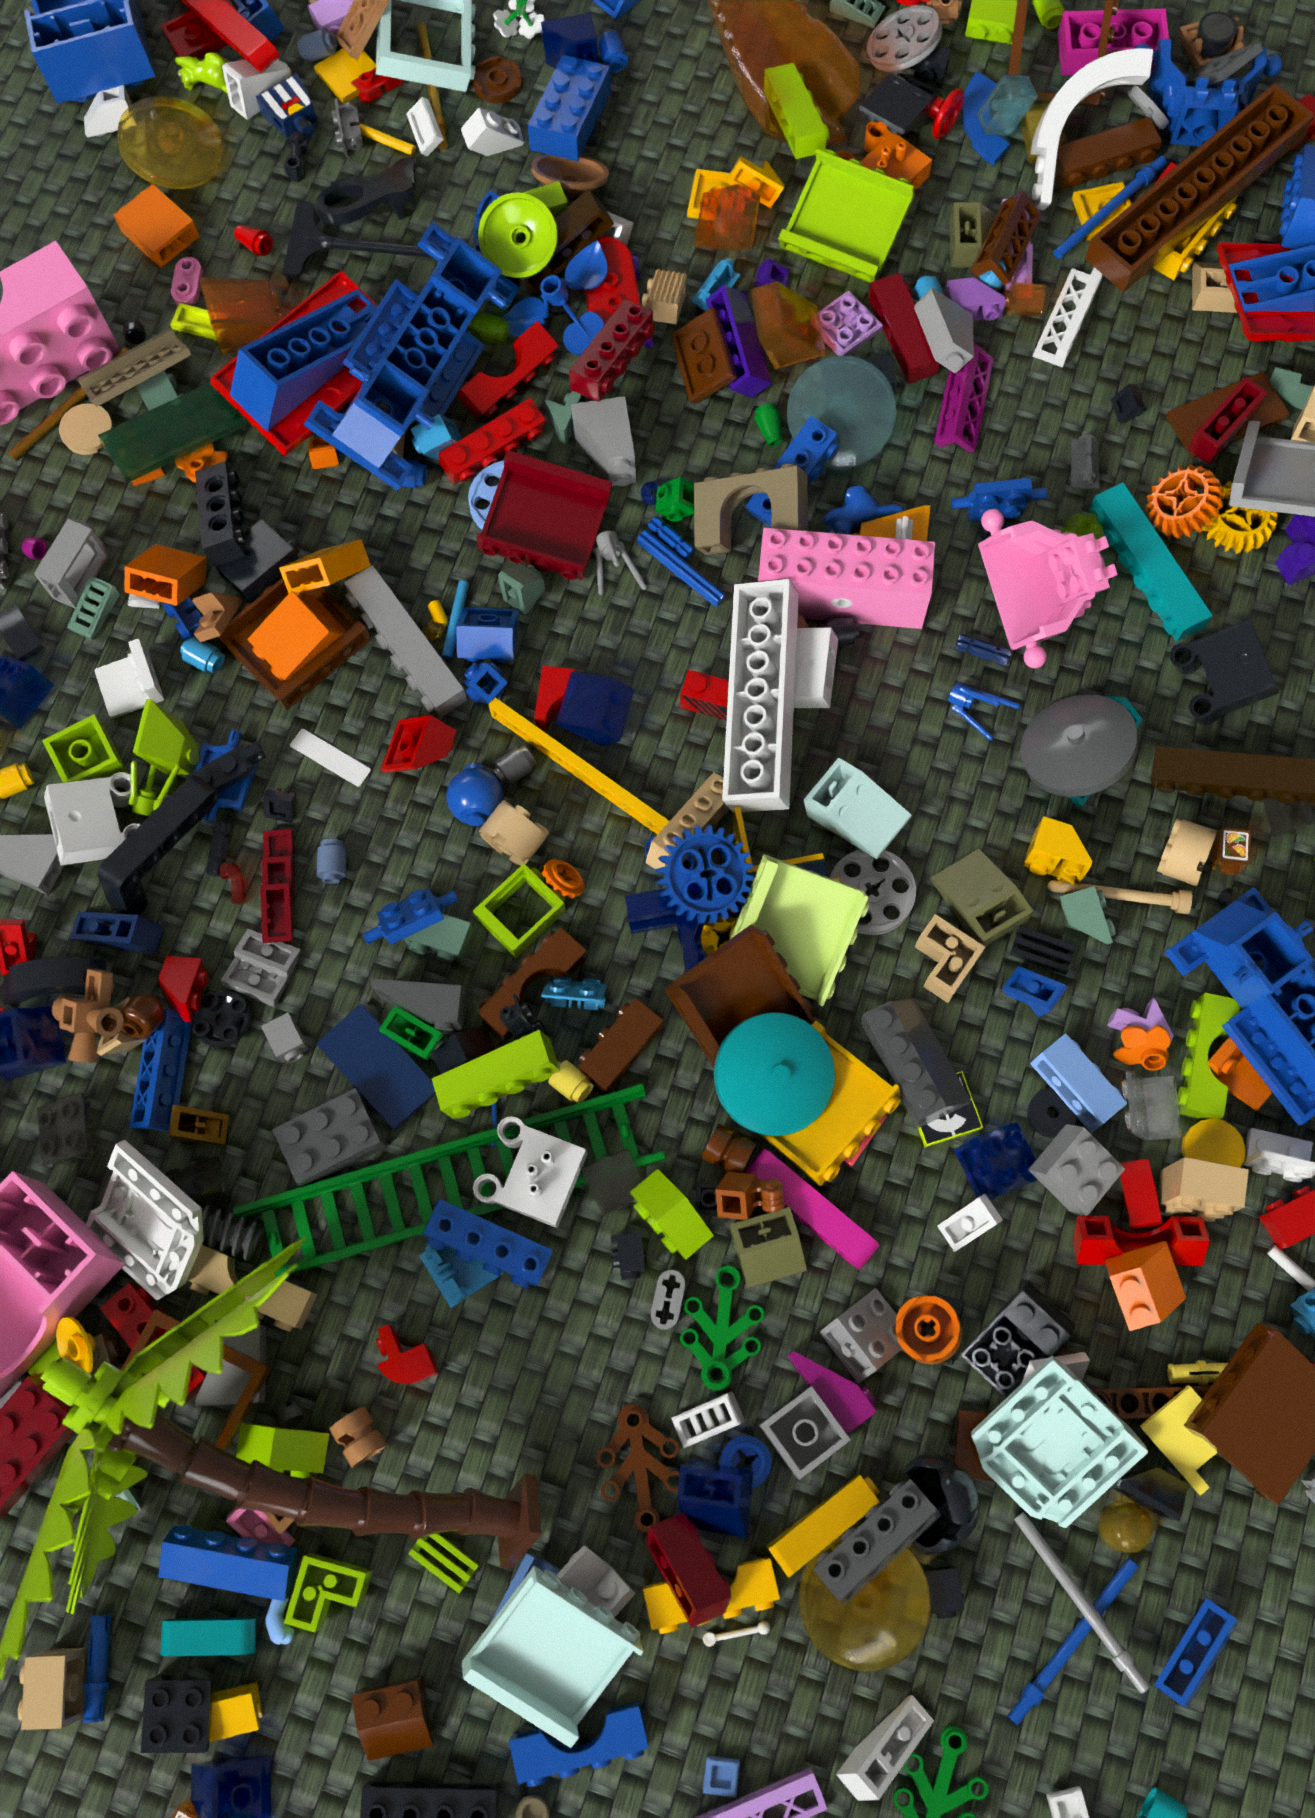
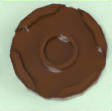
(497, 80)

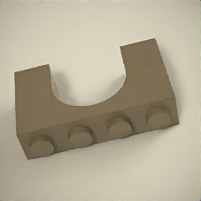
(718, 498)

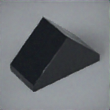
(462, 1048)

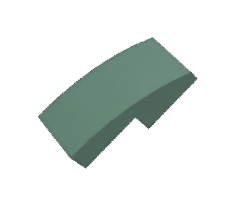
(1289, 388)

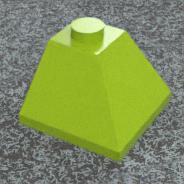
(165, 741)

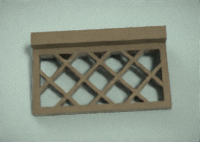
(133, 367)

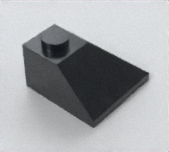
(1155, 1490)

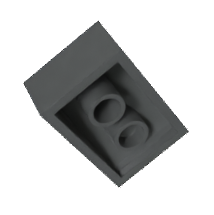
(435, 1004)

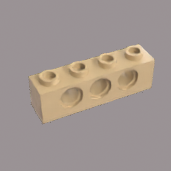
(701, 809)

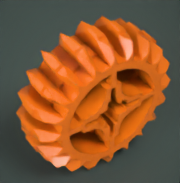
(1189, 507)

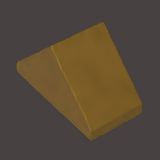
(198, 1126)

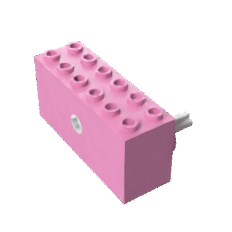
(853, 574)

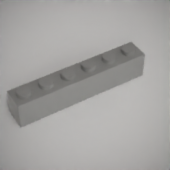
(405, 641)

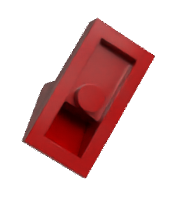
(15, 944)

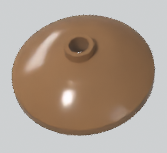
(573, 175)

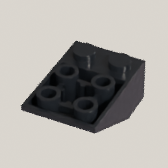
(900, 103)
(1022, 1331)

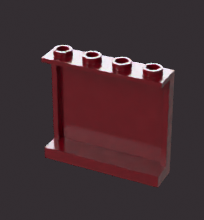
(545, 516)

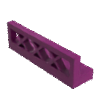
(956, 399)

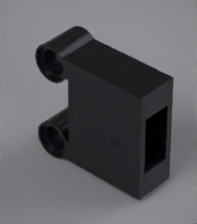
(1233, 668)

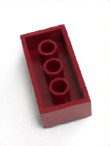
(29, 1438)

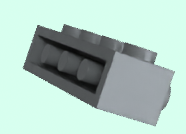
(876, 1541)

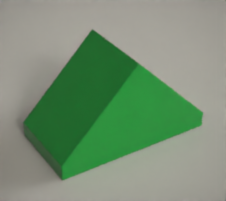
(410, 1032)

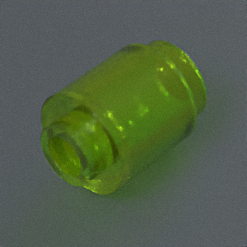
(489, 327)

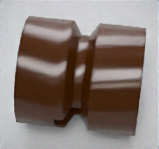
(729, 1150)

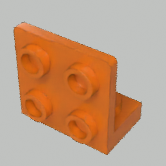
(1239, 1076)

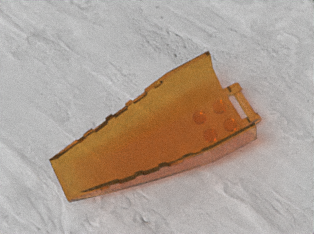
(781, 33)

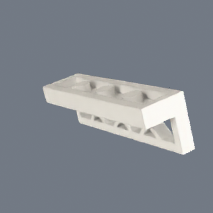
(1077, 316)

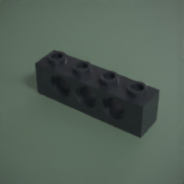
(220, 513)

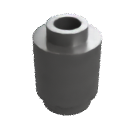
(514, 765)

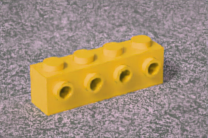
(1182, 256)

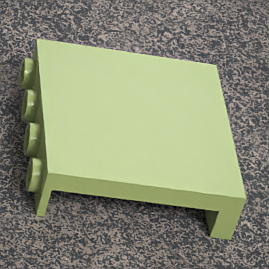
(808, 920)

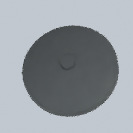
(1079, 745)

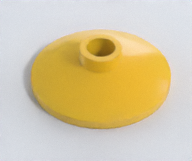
(75, 1343)

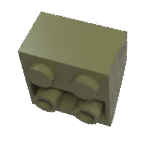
(968, 230)
(768, 1247)

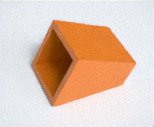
(295, 634)

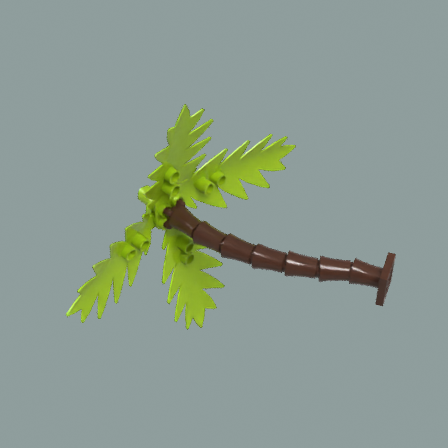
(122, 1420)

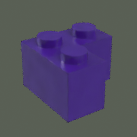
(1298, 559)

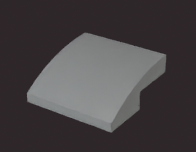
(260, 968)

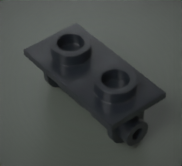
(520, 1019)

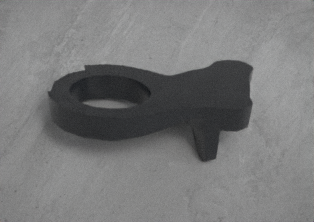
(390, 187)

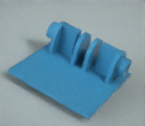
(562, 989)
(454, 1276)

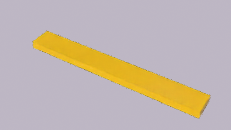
(577, 766)

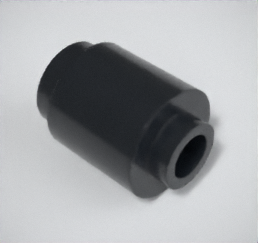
(844, 629)

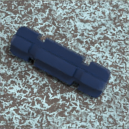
(983, 649)

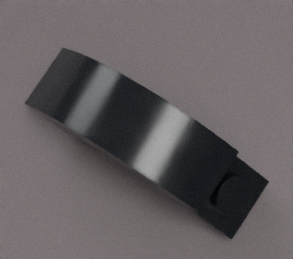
(47, 977)

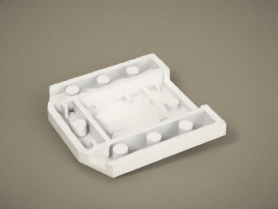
(148, 1223)

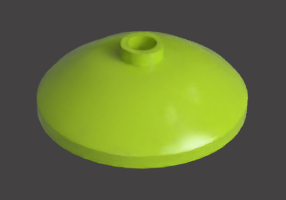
(505, 221)

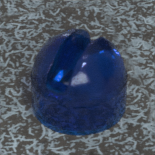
(646, 495)

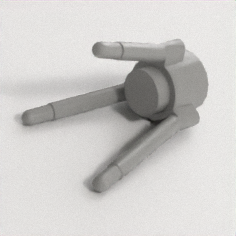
(610, 549)

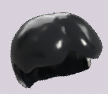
(952, 1494)

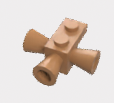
(89, 1015)

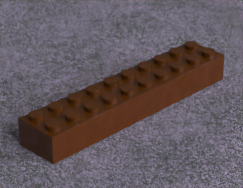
(1198, 187)

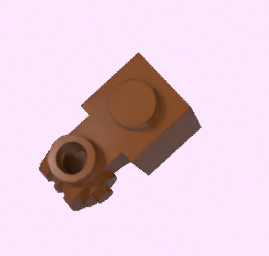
(742, 1192)

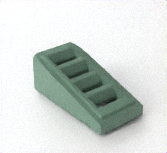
(846, 9)
(85, 604)

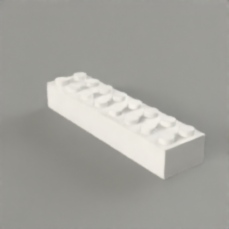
(761, 696)

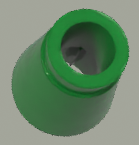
(769, 423)

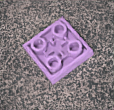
(848, 324)

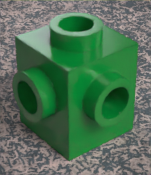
(675, 499)

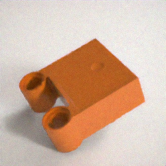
(892, 155)

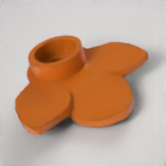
(200, 459)
(1144, 1047)

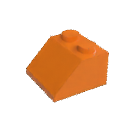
(1146, 1284)

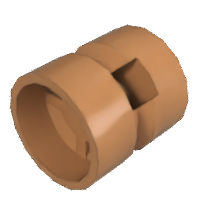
(358, 1436)

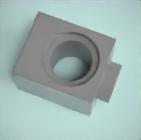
(285, 1038)

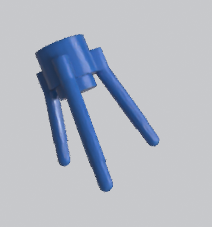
(965, 696)

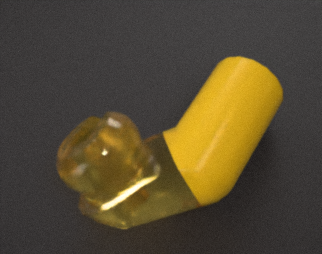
(438, 623)

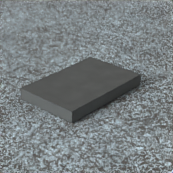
(1225, 65)

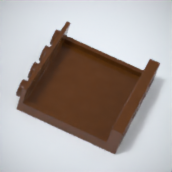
(292, 690)
(733, 985)
(1262, 1413)

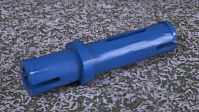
(97, 1665)

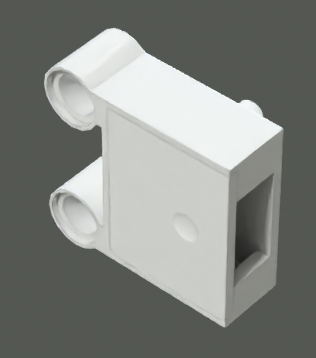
(814, 667)
(85, 817)
(539, 1177)

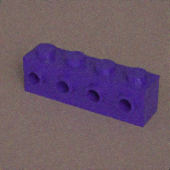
(742, 341)

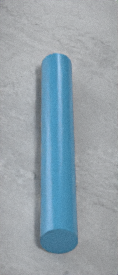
(458, 606)

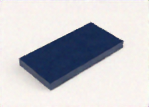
(377, 1067)

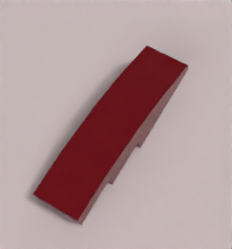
(278, 886)

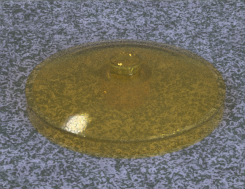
(170, 142)
(875, 1626)

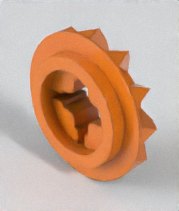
(563, 878)

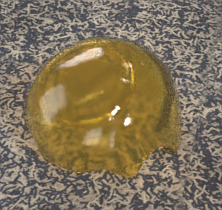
(1125, 1527)

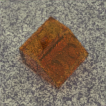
(727, 219)

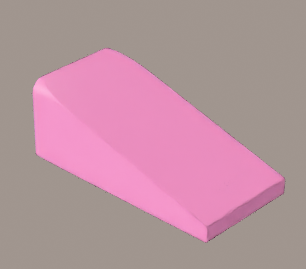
(257, 1526)

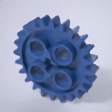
(731, 870)

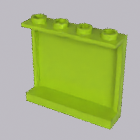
(848, 216)

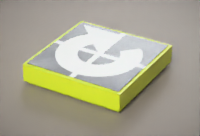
(953, 1124)

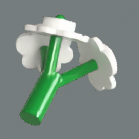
(529, 24)

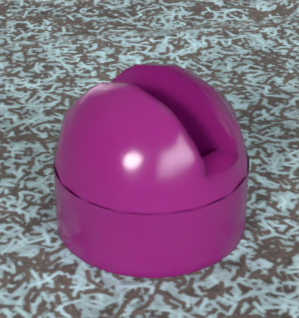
(34, 547)

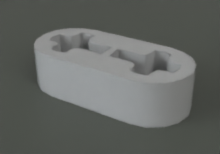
(660, 1298)

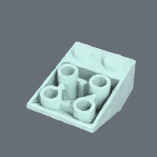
(855, 808)

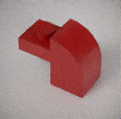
(408, 1366)

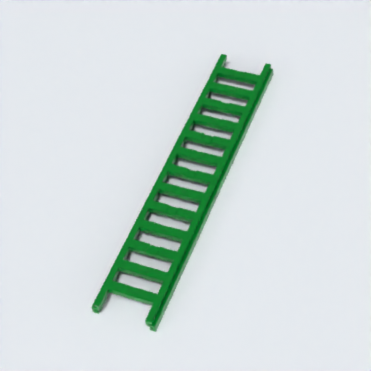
(414, 1162)

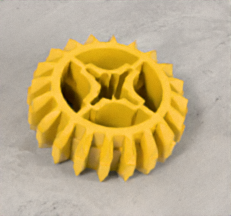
(1234, 528)

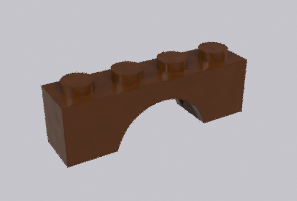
(557, 957)

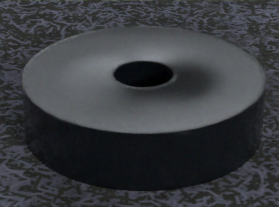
(1039, 1118)

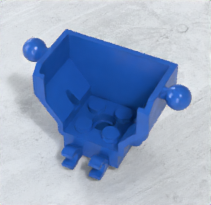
(1203, 109)

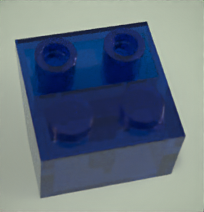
(569, 37)
(29, 1042)
(716, 1497)

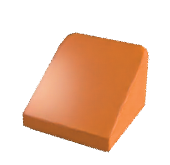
(322, 453)

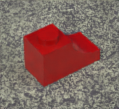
(550, 694)

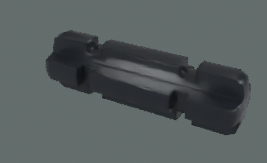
(218, 847)

